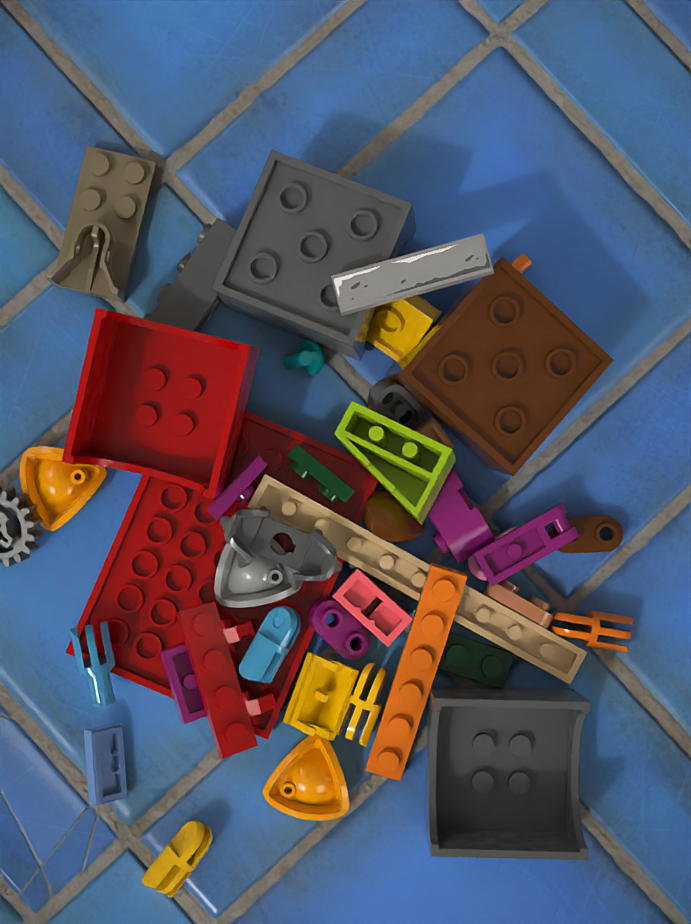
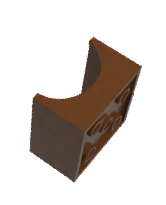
(501, 368)

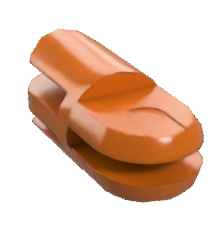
(592, 629)

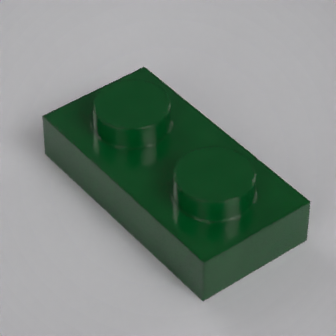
(308, 466)
(476, 660)

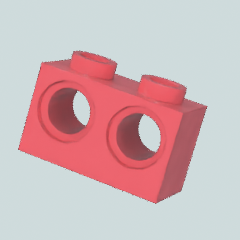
(372, 606)

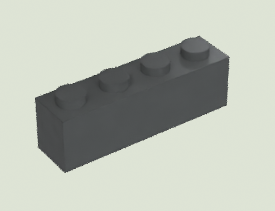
(190, 298)

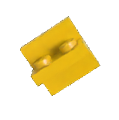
(401, 325)

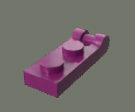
(525, 545)

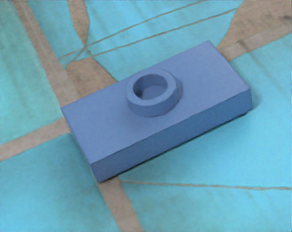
(105, 764)

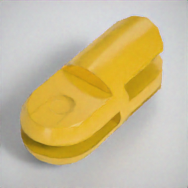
(363, 704)
(179, 858)

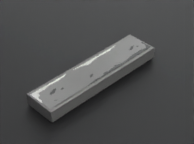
(412, 274)

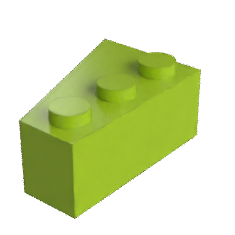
(397, 456)

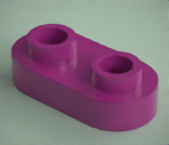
(340, 630)

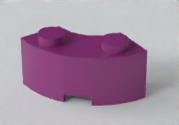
(457, 521)

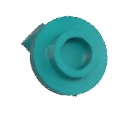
(309, 357)

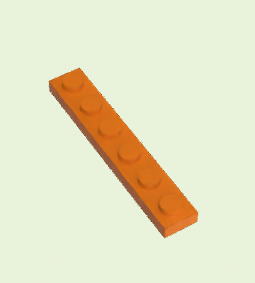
(416, 671)

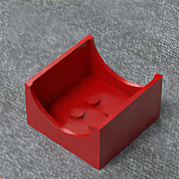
(160, 402)

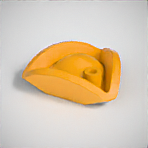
(57, 486)
(309, 782)

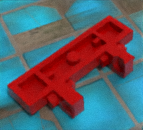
(227, 707)

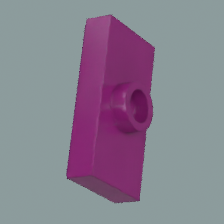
(239, 489)

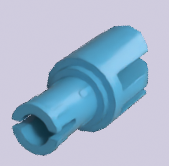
(96, 666)

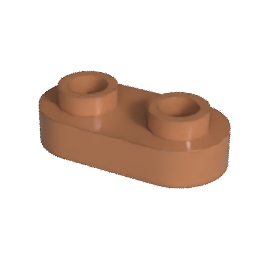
(533, 609)

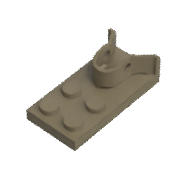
(105, 224)

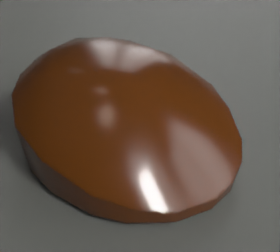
(389, 519)

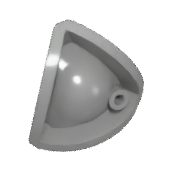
(255, 584)

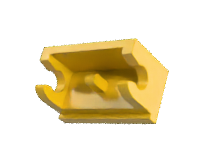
(320, 696)

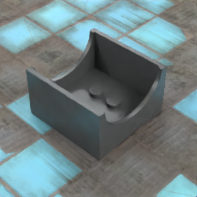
(298, 235)
(504, 772)

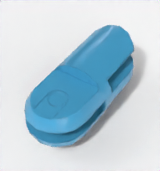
(271, 644)

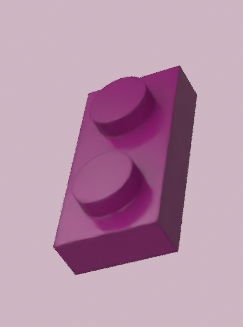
(183, 683)

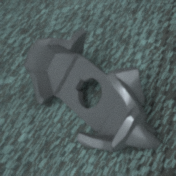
(253, 532)

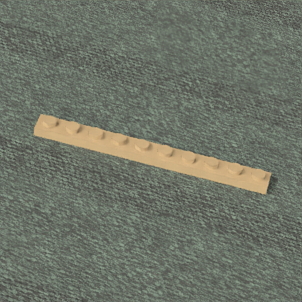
(409, 574)

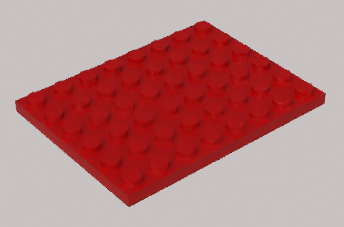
(170, 559)

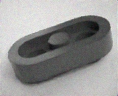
(396, 403)

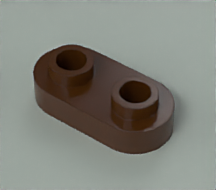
(589, 538)

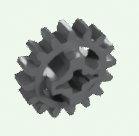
(17, 527)

